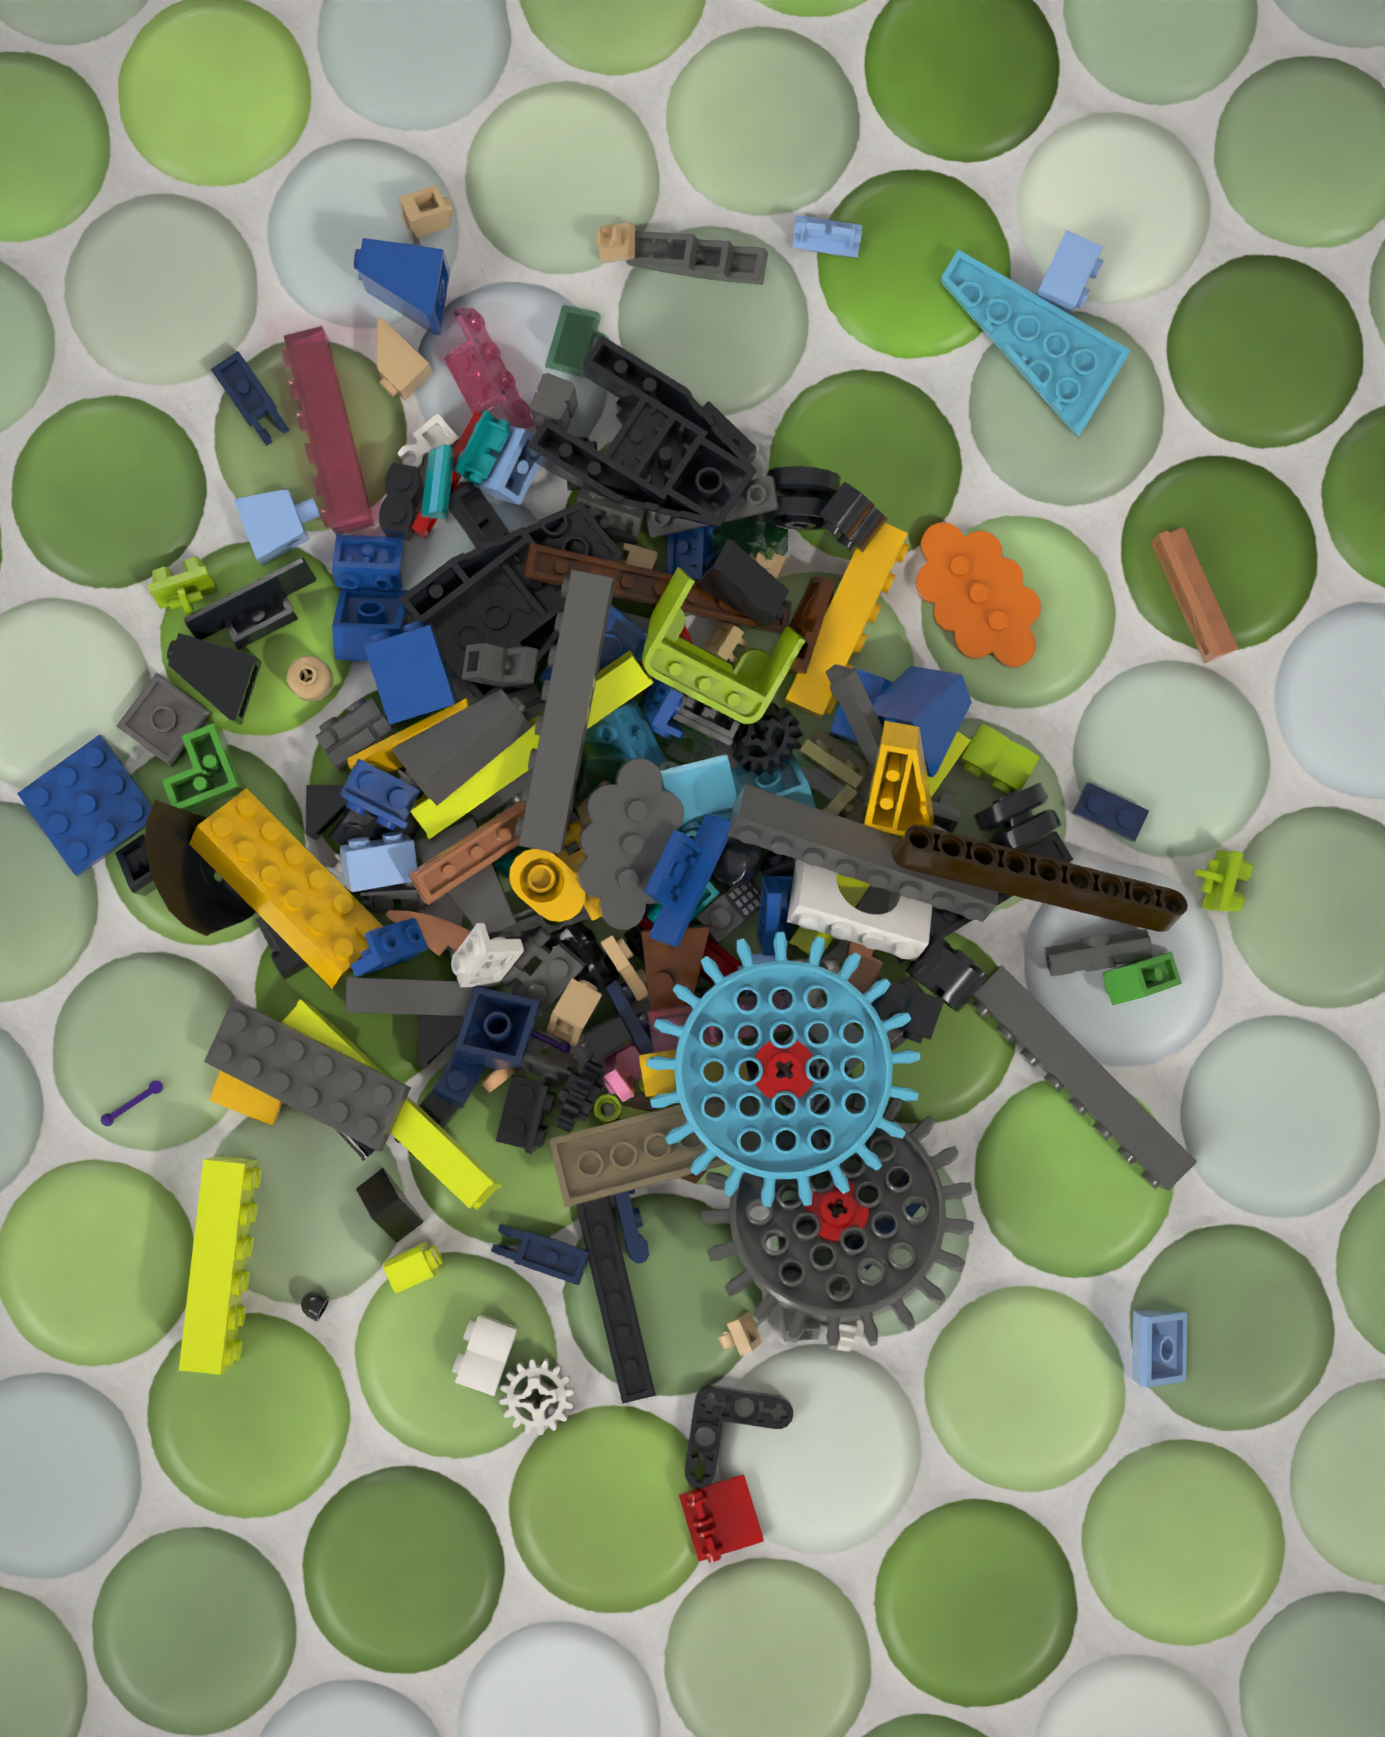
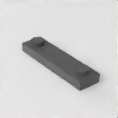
(858, 709)

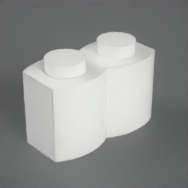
(485, 1354)

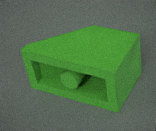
(1141, 978)

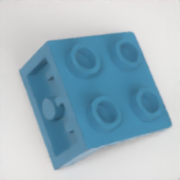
(629, 732)

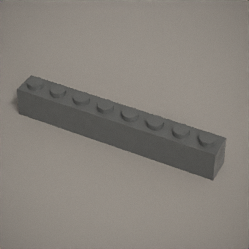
(566, 711)
(848, 850)
(1083, 1079)

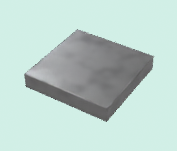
(162, 717)

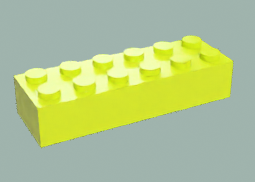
(219, 1264)

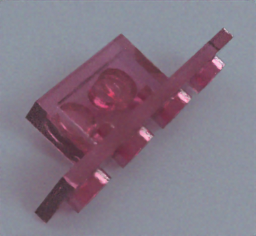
(482, 373)

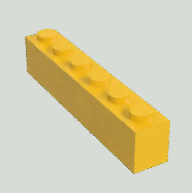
(846, 618)

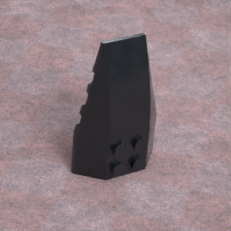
(488, 600)

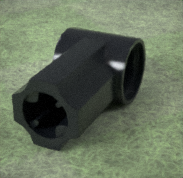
(283, 956)

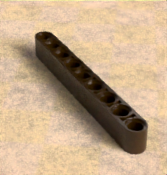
(1039, 878)

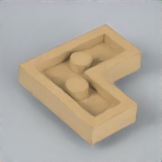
(620, 956)

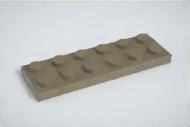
(633, 1153)

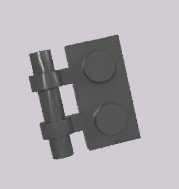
(550, 977)

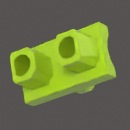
(181, 588)
(1220, 881)

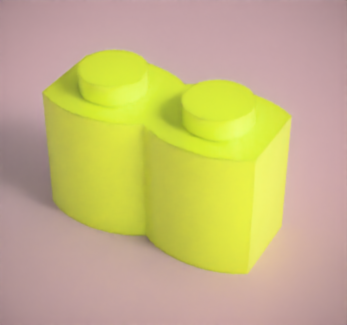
(413, 1266)

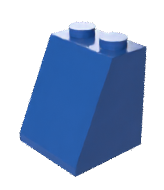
(406, 279)
(410, 672)
(931, 701)

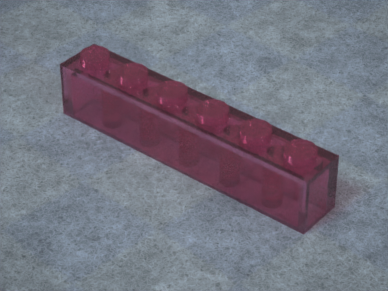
(328, 431)

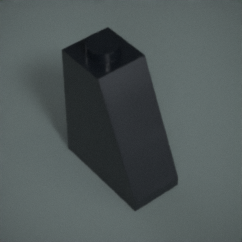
(744, 584)
(216, 673)

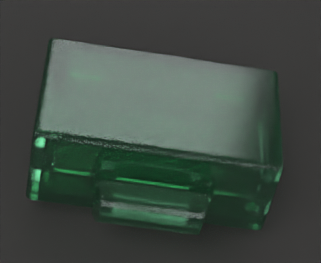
(573, 339)
(752, 536)
(598, 764)

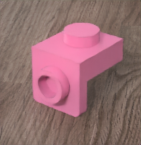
(622, 1071)

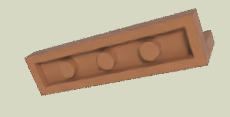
(1194, 594)

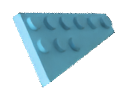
(1049, 347)

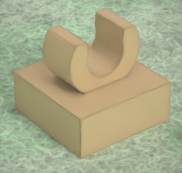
(616, 242)
(724, 640)
(741, 1334)

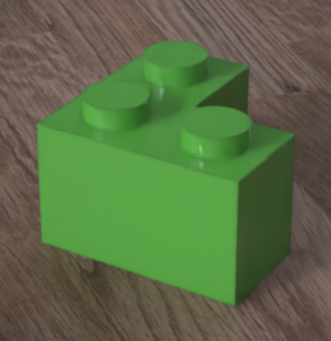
(212, 775)

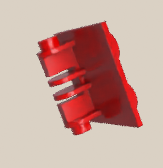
(721, 1518)

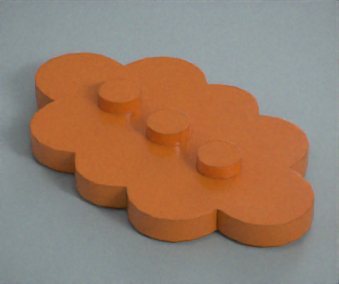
(978, 595)

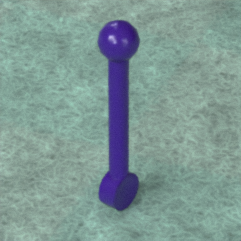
(563, 1046)
(155, 1087)

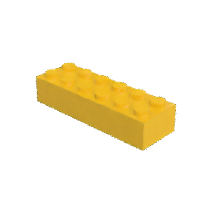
(285, 885)

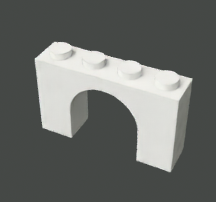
(821, 907)

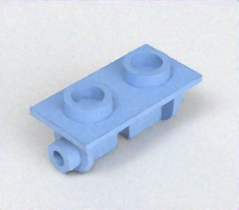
(827, 236)

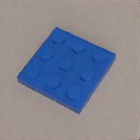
(87, 805)

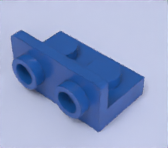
(689, 551)
(368, 562)
(658, 705)
(380, 794)
(774, 911)
(390, 946)

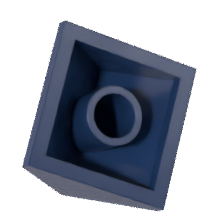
(497, 1028)

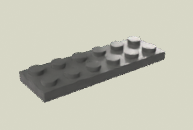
(307, 1075)

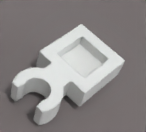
(429, 436)

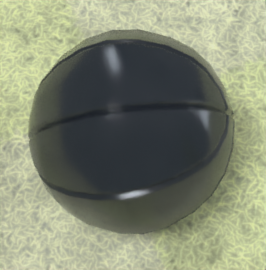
(737, 863)

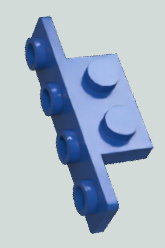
(684, 876)

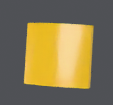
(244, 1099)

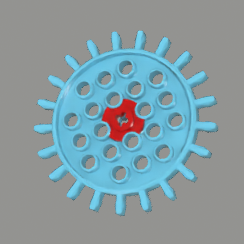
(842, 1006)

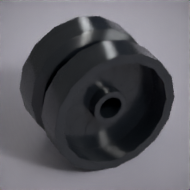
(801, 496)
(1016, 818)

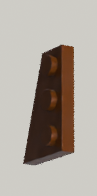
(809, 619)
(673, 965)

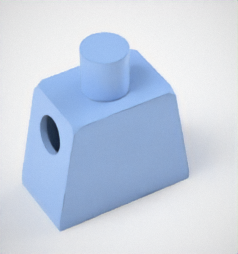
(275, 522)

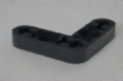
(714, 1421)

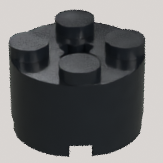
(947, 973)

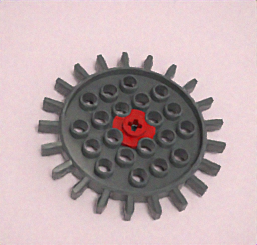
(811, 1293)

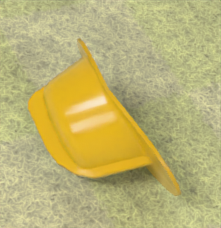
(547, 885)

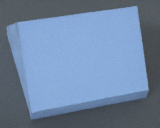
(1159, 1347)

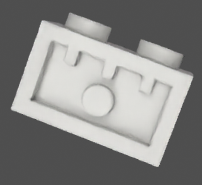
(483, 960)

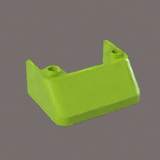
(734, 690)

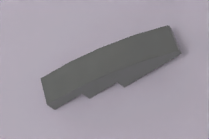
(699, 258)

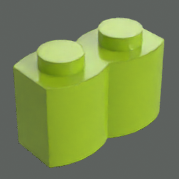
(998, 760)

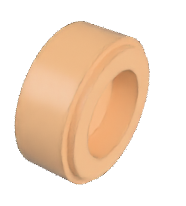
(496, 1078)

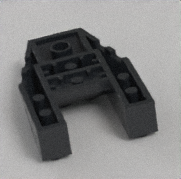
(664, 455)

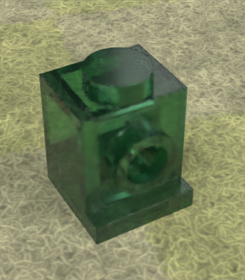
(702, 750)

